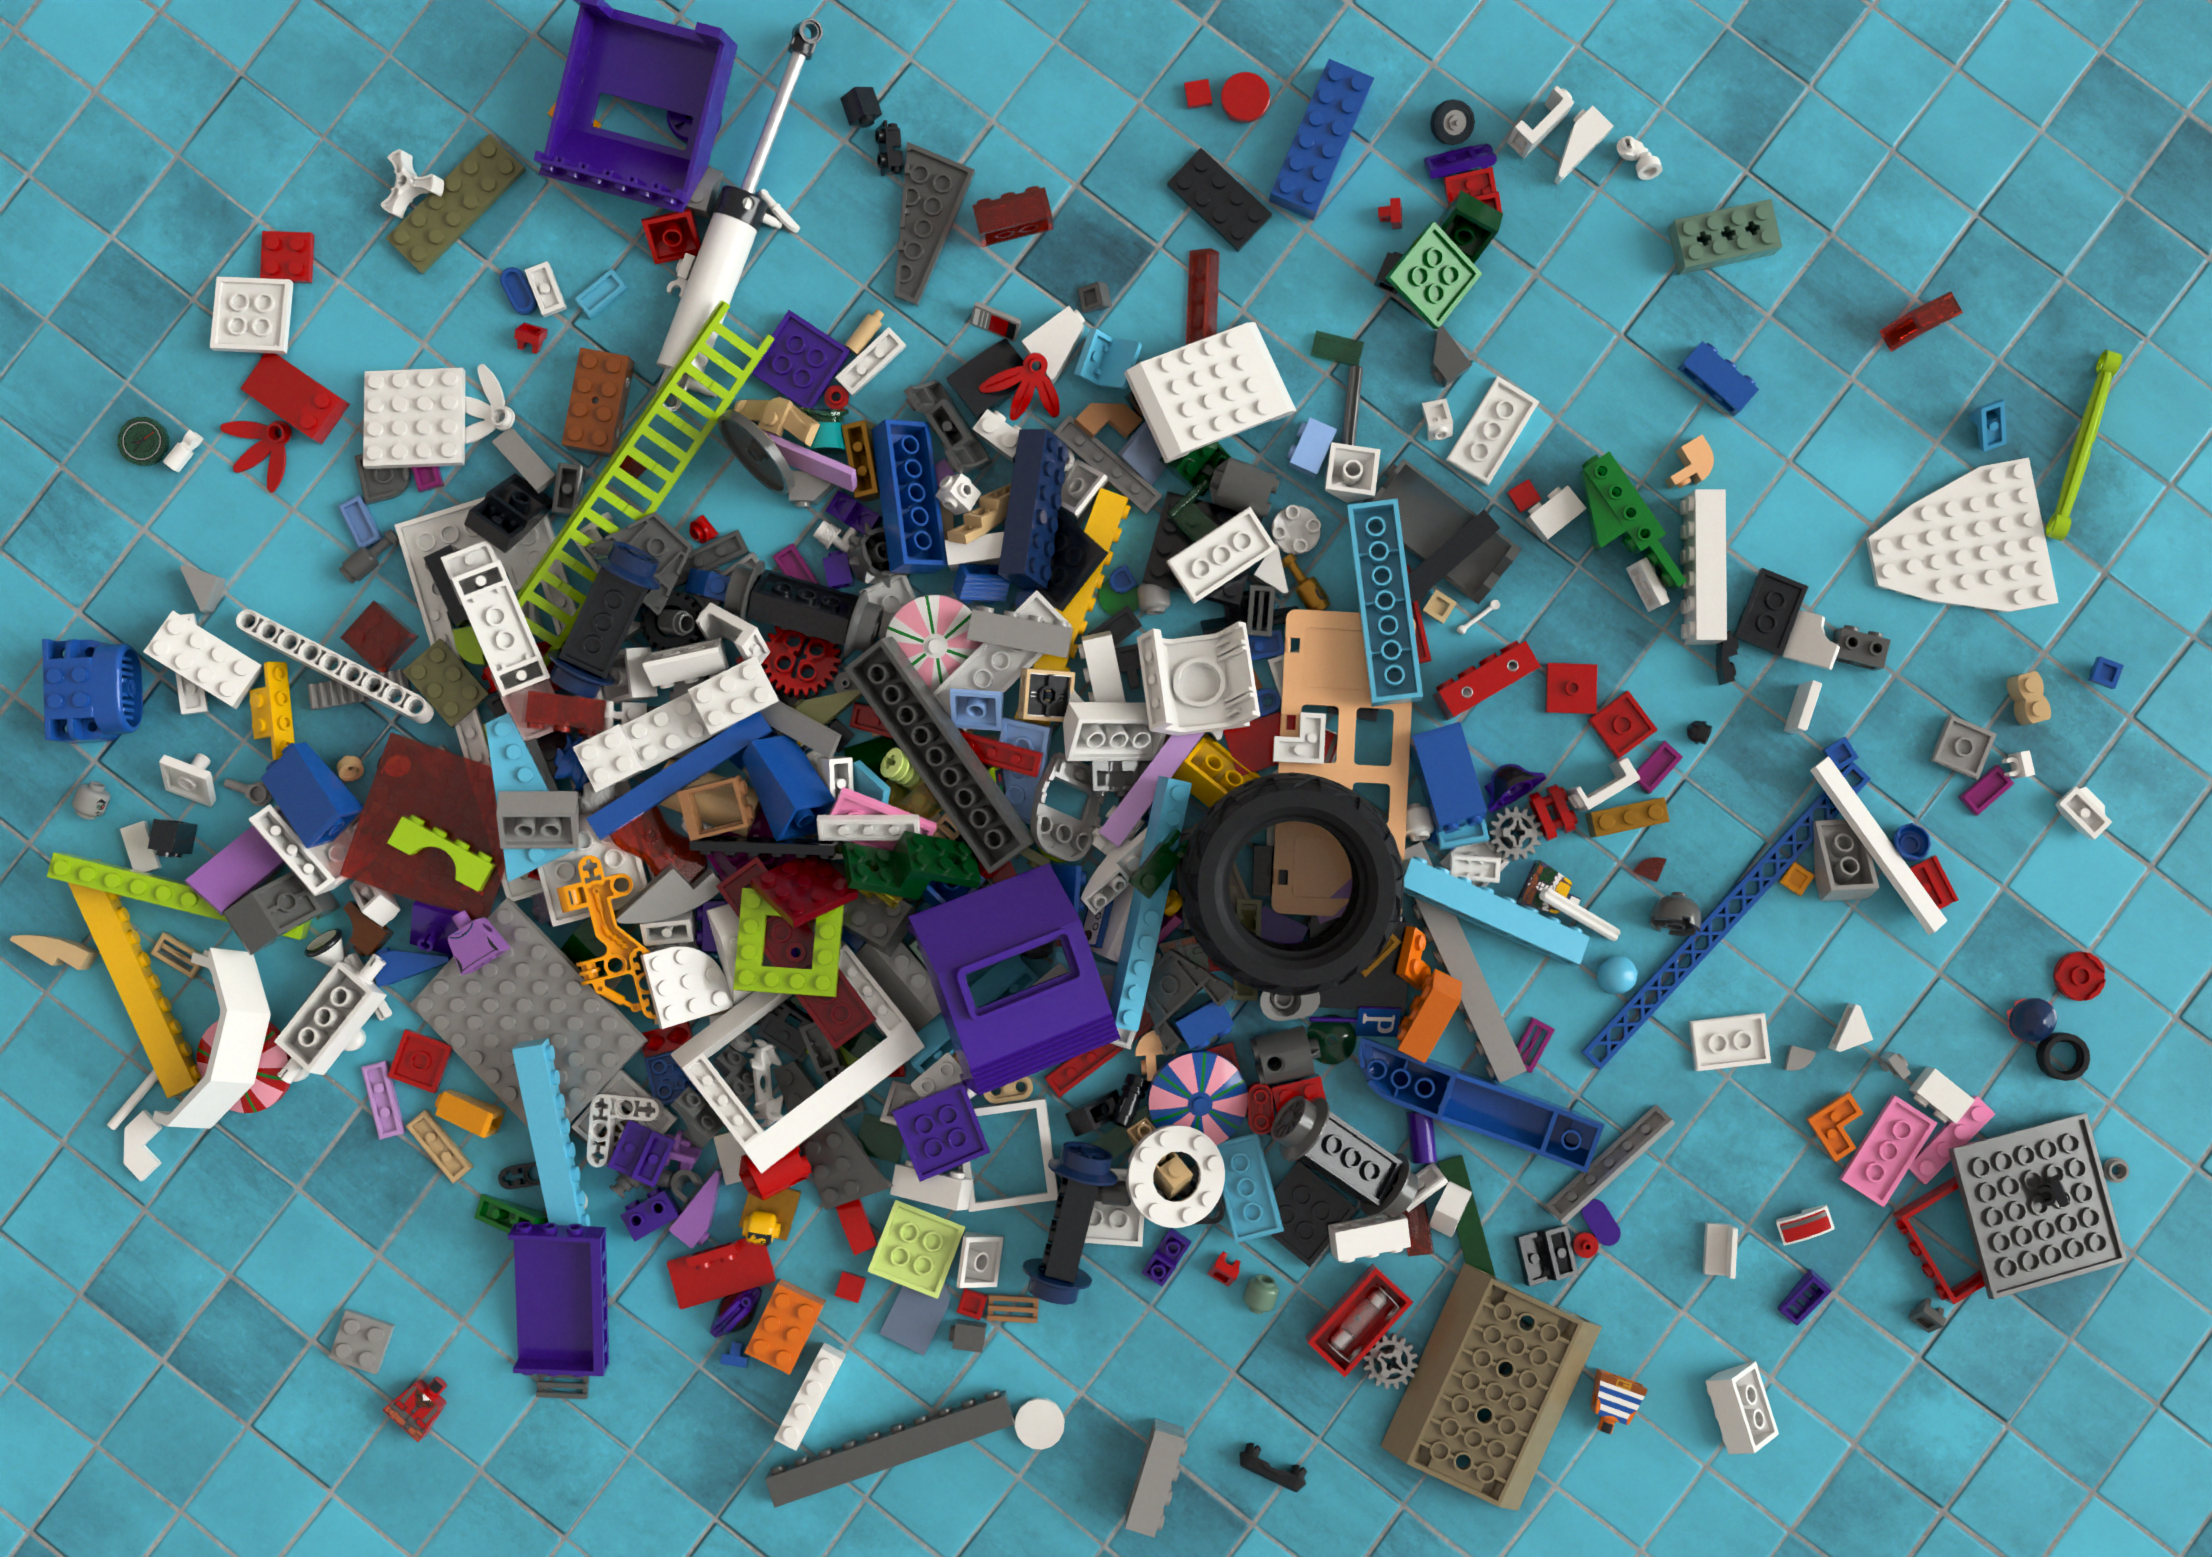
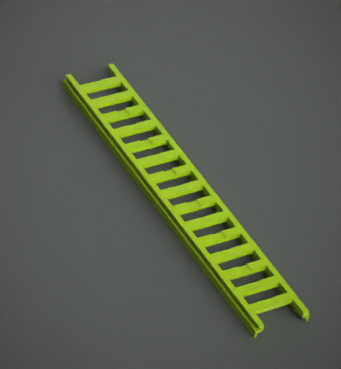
(627, 448)

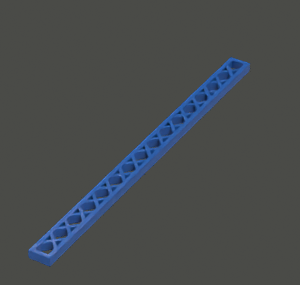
(1707, 923)

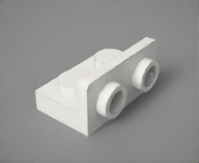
(1648, 584)

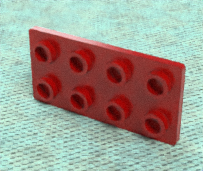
(720, 1272)

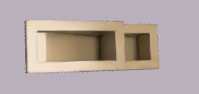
(57, 950)

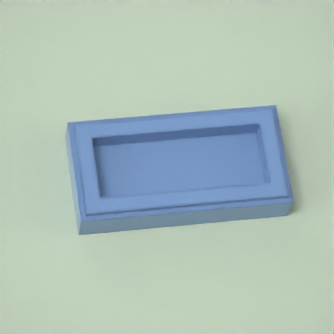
(360, 522)

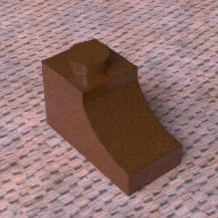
(366, 934)

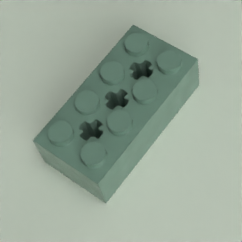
(1717, 250)

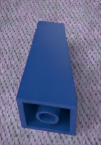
(1447, 778)
(786, 786)
(310, 795)

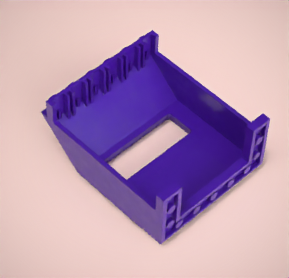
(651, 66)
(1032, 1025)

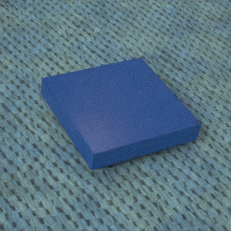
(666, 1078)

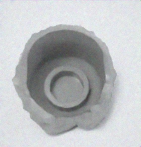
(591, 802)

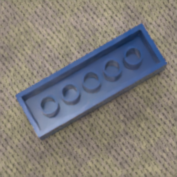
(1321, 139)
(908, 497)

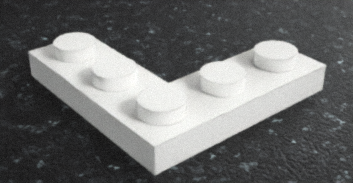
(625, 1085)

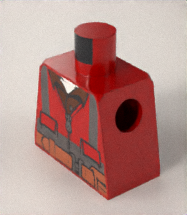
(418, 1407)

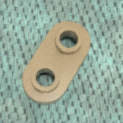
(1010, 1093)

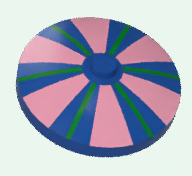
(1199, 1092)

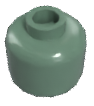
(1261, 1294)

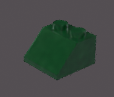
(1470, 224)
(585, 945)

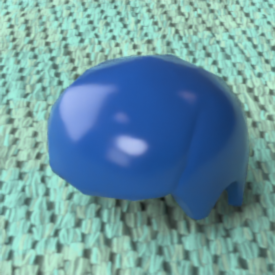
(1911, 842)

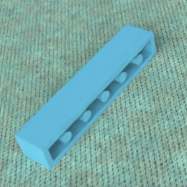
(1000, 981)

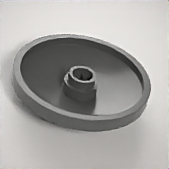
(756, 451)

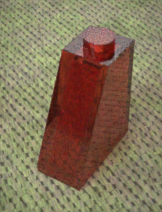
(1921, 321)

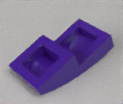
(853, 513)

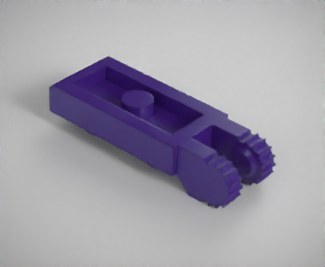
(1460, 160)

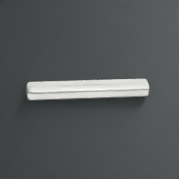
(1579, 914)

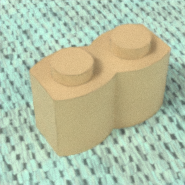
(2028, 698)

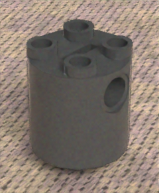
(1242, 485)
(1291, 1053)

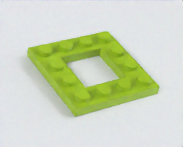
(749, 968)

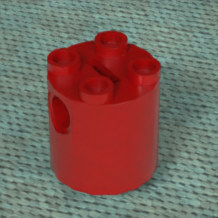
(777, 1178)

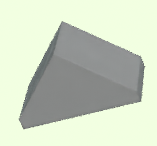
(204, 587)

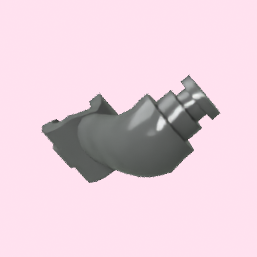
(667, 1179)

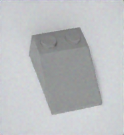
(1842, 863)

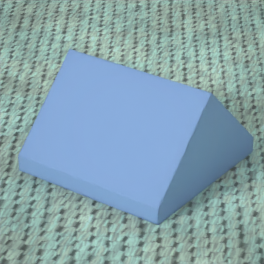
(977, 709)

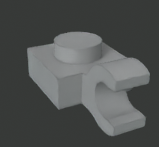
(1895, 1064)

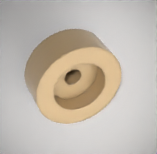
(350, 768)

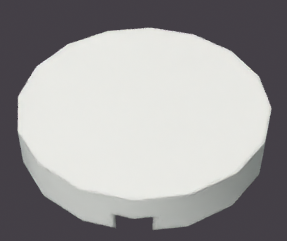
(1039, 1423)

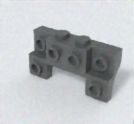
(945, 419)
(698, 1114)

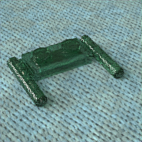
(1189, 516)

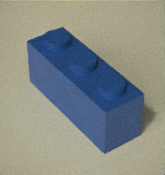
(1718, 378)

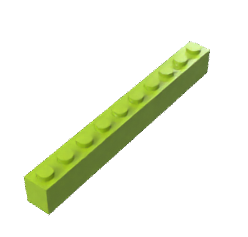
(138, 886)

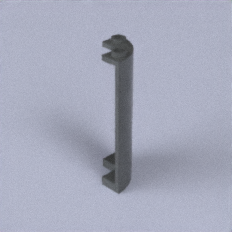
(1432, 517)

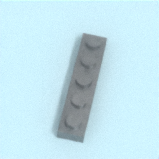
(1104, 460)

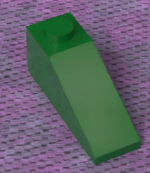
(505, 1214)

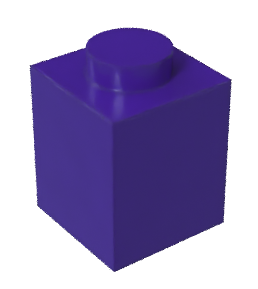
(838, 570)

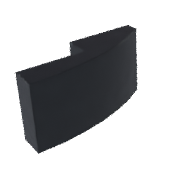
(1725, 668)

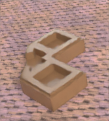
(1118, 416)

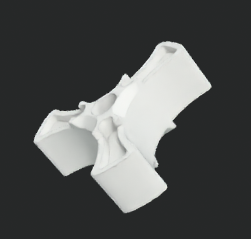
(408, 184)

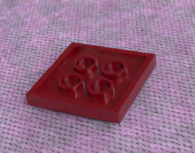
(803, 889)

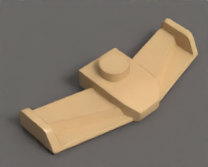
(779, 415)

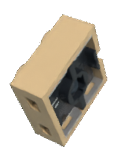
(1047, 685)

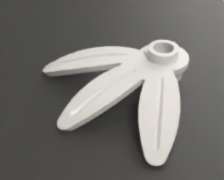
(491, 413)

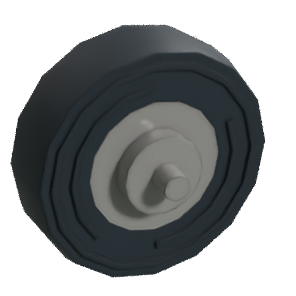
(1452, 122)

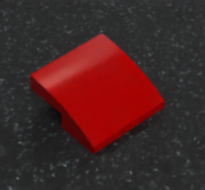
(1477, 184)

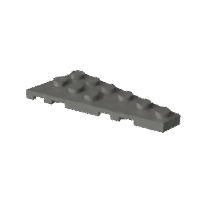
(834, 1152)

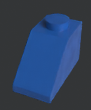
(707, 584)

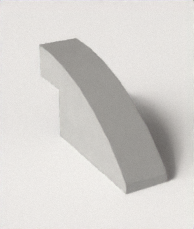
(668, 896)

